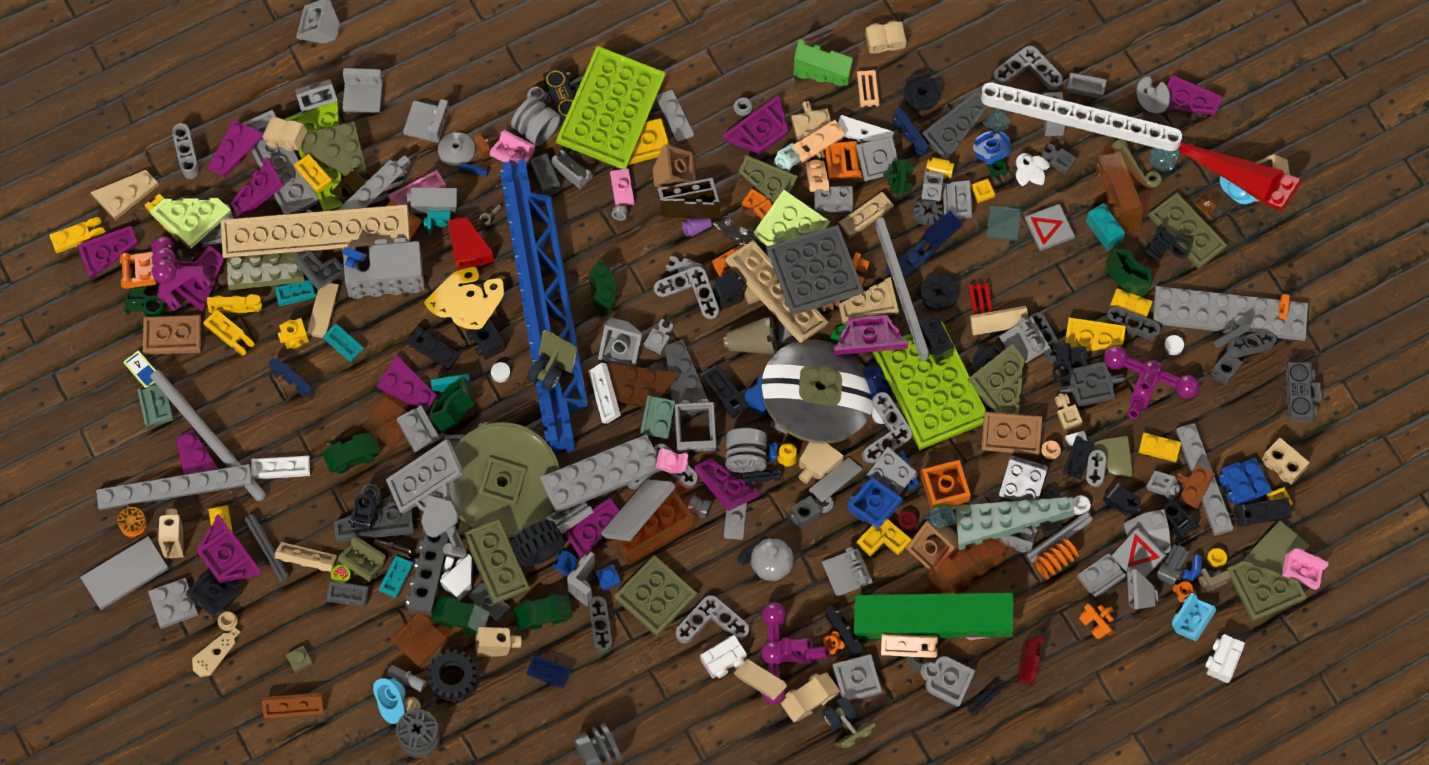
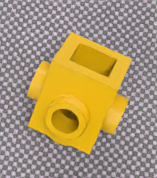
(293, 333)

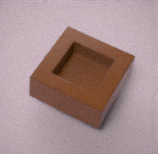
(483, 146)

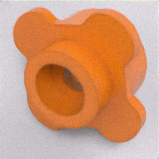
(1186, 585)
(828, 641)

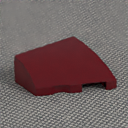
(1029, 660)

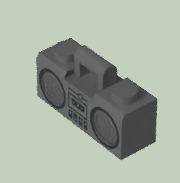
(1298, 390)

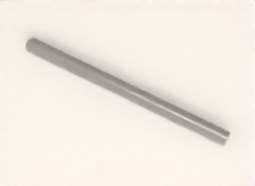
(203, 430)

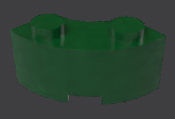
(1128, 272)
(605, 286)
(451, 406)
(352, 453)
(552, 609)
(452, 613)

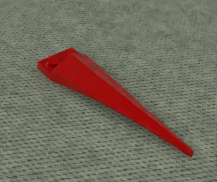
(1262, 182)

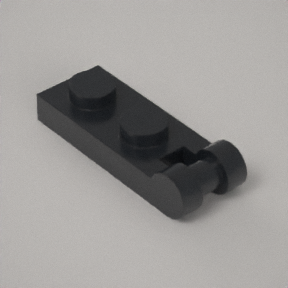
(433, 348)
(724, 391)
(1263, 512)
(835, 619)

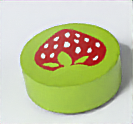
(341, 574)

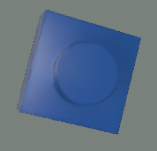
(608, 577)

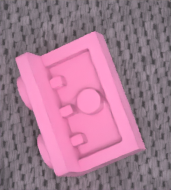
(512, 149)
(1304, 568)

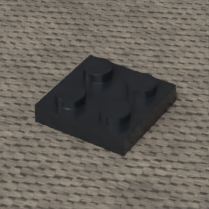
(212, 595)

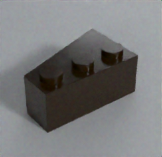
(690, 200)

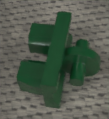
(897, 176)

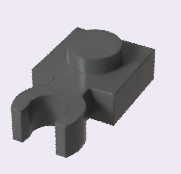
(1060, 160)

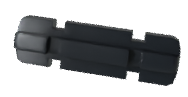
(762, 476)
(744, 558)
(983, 699)

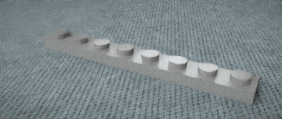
(174, 487)

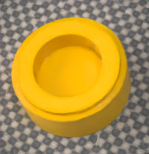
(1216, 558)

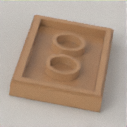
(172, 334)
(1011, 433)

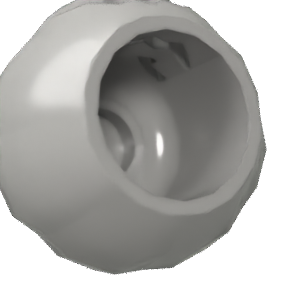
(772, 559)

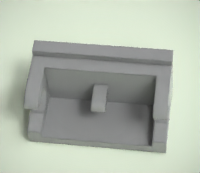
(571, 169)

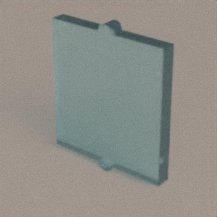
(1003, 223)

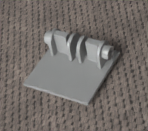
(1026, 339)
(892, 471)
(847, 572)

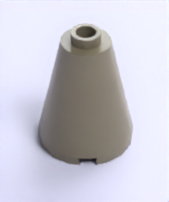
(753, 338)

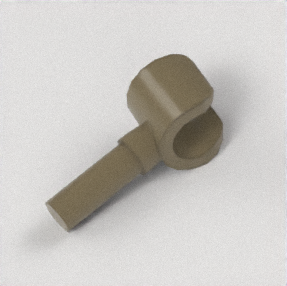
(490, 215)

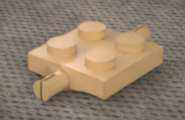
(810, 122)

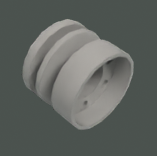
(535, 121)
(746, 450)

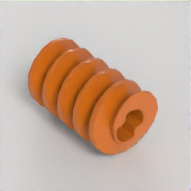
(1054, 557)

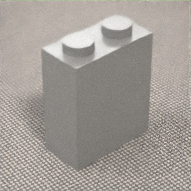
(432, 199)

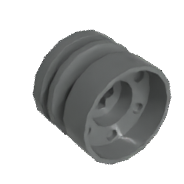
(416, 744)
(598, 747)

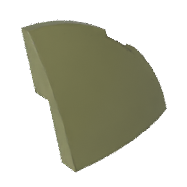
(1117, 455)

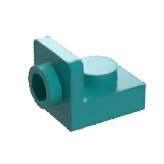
(437, 218)

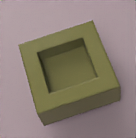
(299, 659)

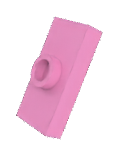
(622, 187)

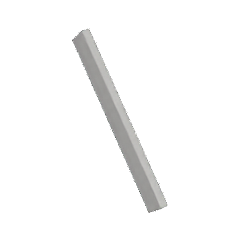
(902, 290)

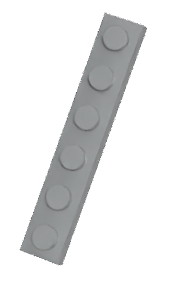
(1212, 500)

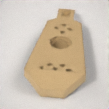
(209, 658)

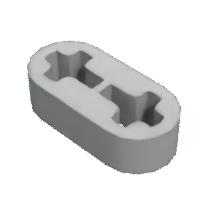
(1092, 467)

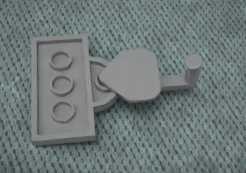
(427, 486)

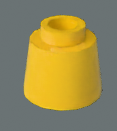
(787, 455)

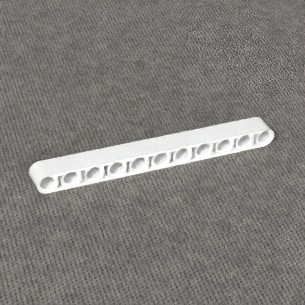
(1088, 123)

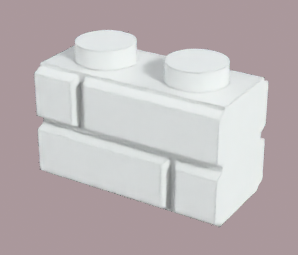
(723, 657)
(1225, 658)

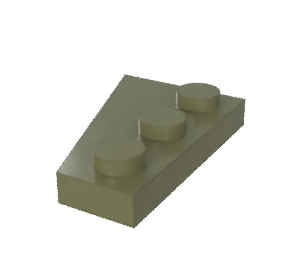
(767, 178)

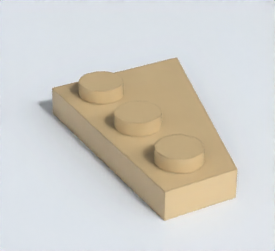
(124, 194)
(874, 302)

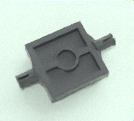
(1091, 384)

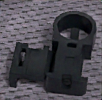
(1164, 241)
(1068, 357)

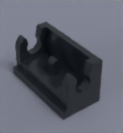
(1078, 458)

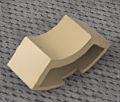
(817, 691)

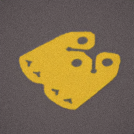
(459, 305)

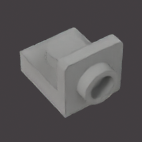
(1164, 484)

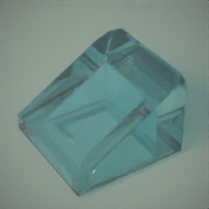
(996, 121)

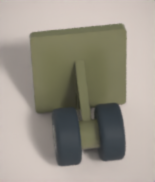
(558, 353)
(843, 714)

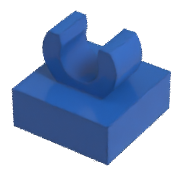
(353, 256)
(566, 563)

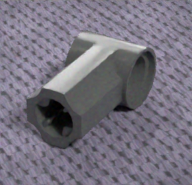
(1171, 567)

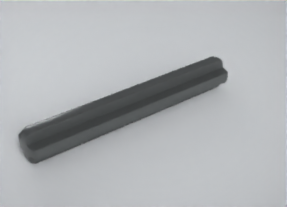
(266, 547)

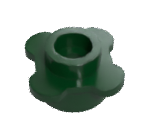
(1001, 171)

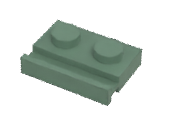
(154, 406)
(657, 417)

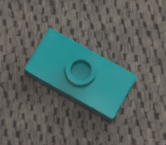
(295, 292)
(343, 342)
(440, 384)
(396, 577)

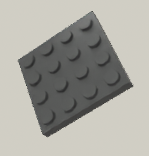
(814, 270)

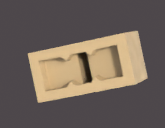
(1289, 457)

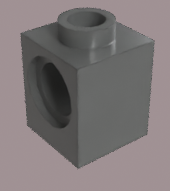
(1229, 362)
(808, 505)

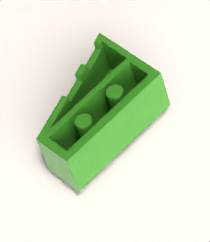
(822, 66)

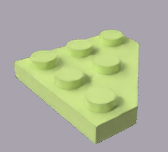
(190, 218)
(788, 220)

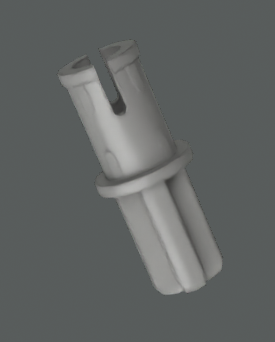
(406, 678)

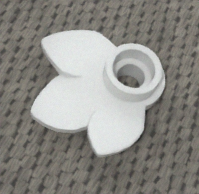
(1033, 171)

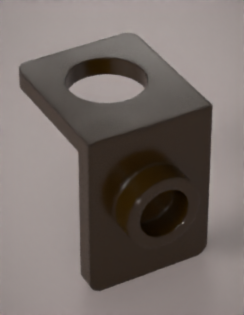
(352, 183)

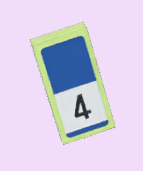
(140, 369)

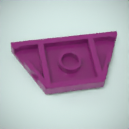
(760, 129)
(869, 335)
(225, 554)

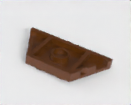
(636, 383)

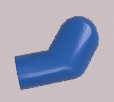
(1191, 574)

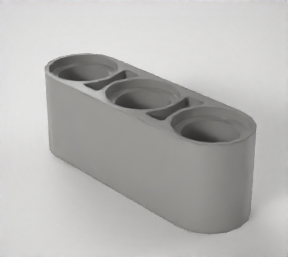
(181, 144)

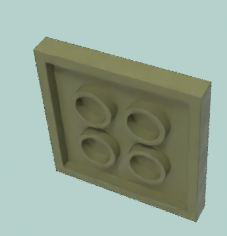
(655, 595)

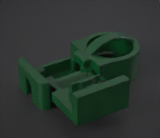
(138, 298)

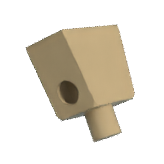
(818, 461)
(171, 535)
(495, 642)

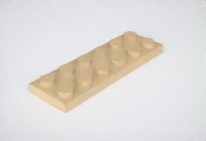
(759, 275)

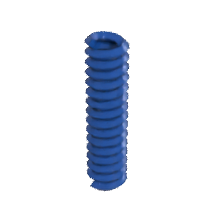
(473, 169)

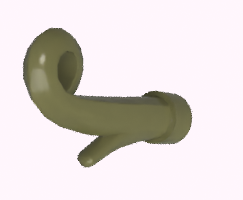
(1122, 146)

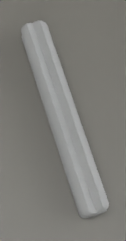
(1064, 533)

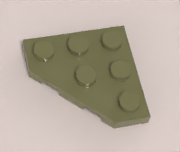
(336, 148)
(1001, 381)
(1264, 590)

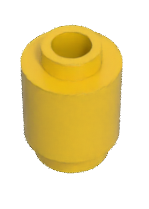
(940, 166)

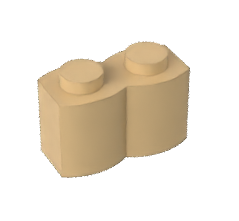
(885, 37)
(284, 134)

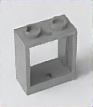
(695, 446)

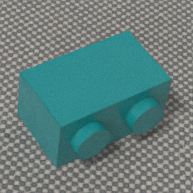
(1105, 227)

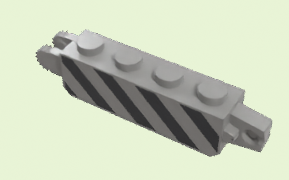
(379, 186)

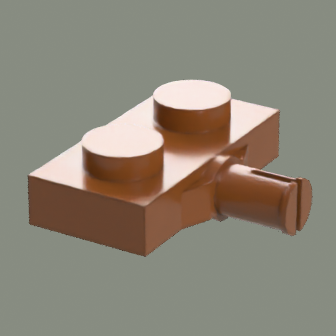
(1195, 485)

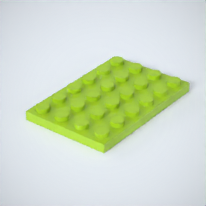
(610, 108)
(931, 395)

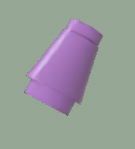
(695, 225)

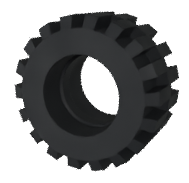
(537, 543)
(448, 661)

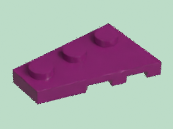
(1191, 98)
(234, 146)
(261, 187)
(105, 250)
(191, 288)
(406, 386)
(193, 454)
(724, 486)
(587, 533)

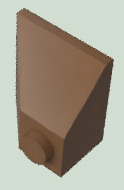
(673, 167)
(933, 544)

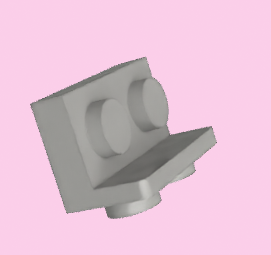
(1022, 541)

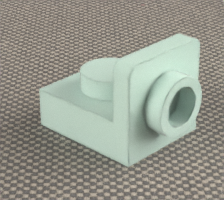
(786, 158)

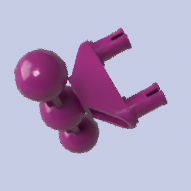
(173, 273)
(1150, 374)
(788, 649)

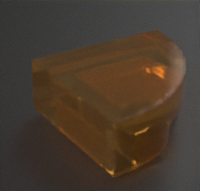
(1206, 207)

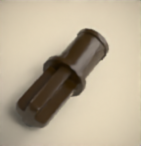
(392, 548)

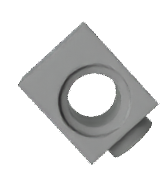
(932, 185)

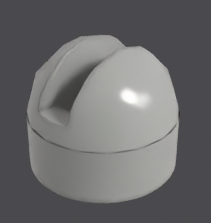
(619, 212)

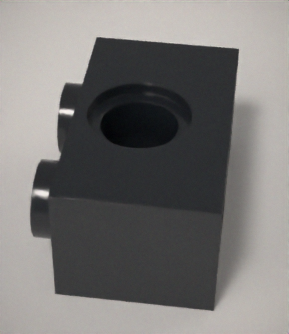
(728, 290)
(936, 339)
(488, 347)

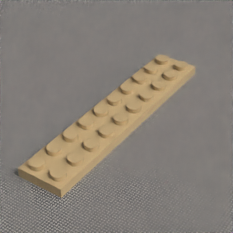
(314, 231)

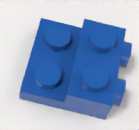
(1244, 482)
(874, 503)

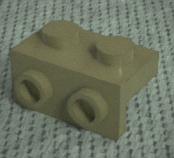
(362, 559)

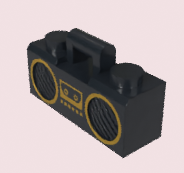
(559, 90)

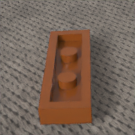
(292, 705)

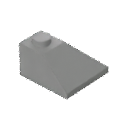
(318, 22)
(620, 343)
(1154, 526)
(1140, 590)

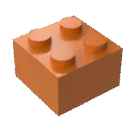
(945, 485)

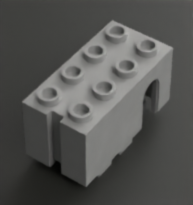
(391, 271)

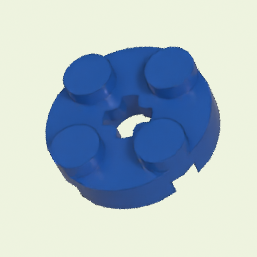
(1000, 149)

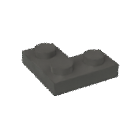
(319, 273)

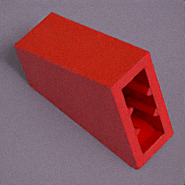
(468, 244)

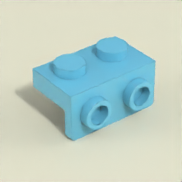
(1193, 617)

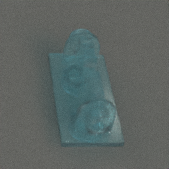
(942, 516)

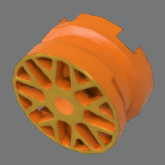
(132, 522)

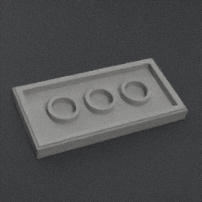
(638, 510)
(124, 573)

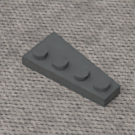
(953, 127)
(688, 385)
(387, 522)

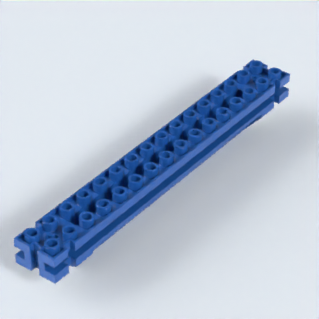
(537, 305)

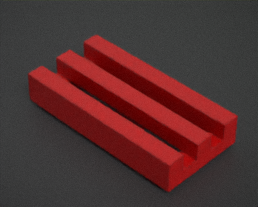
(978, 288)

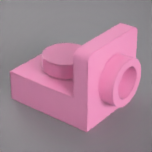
(671, 462)

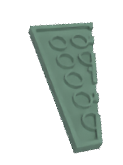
(1002, 519)

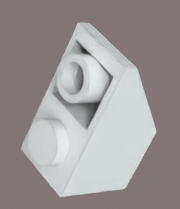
(459, 580)

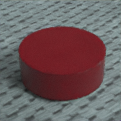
(907, 521)

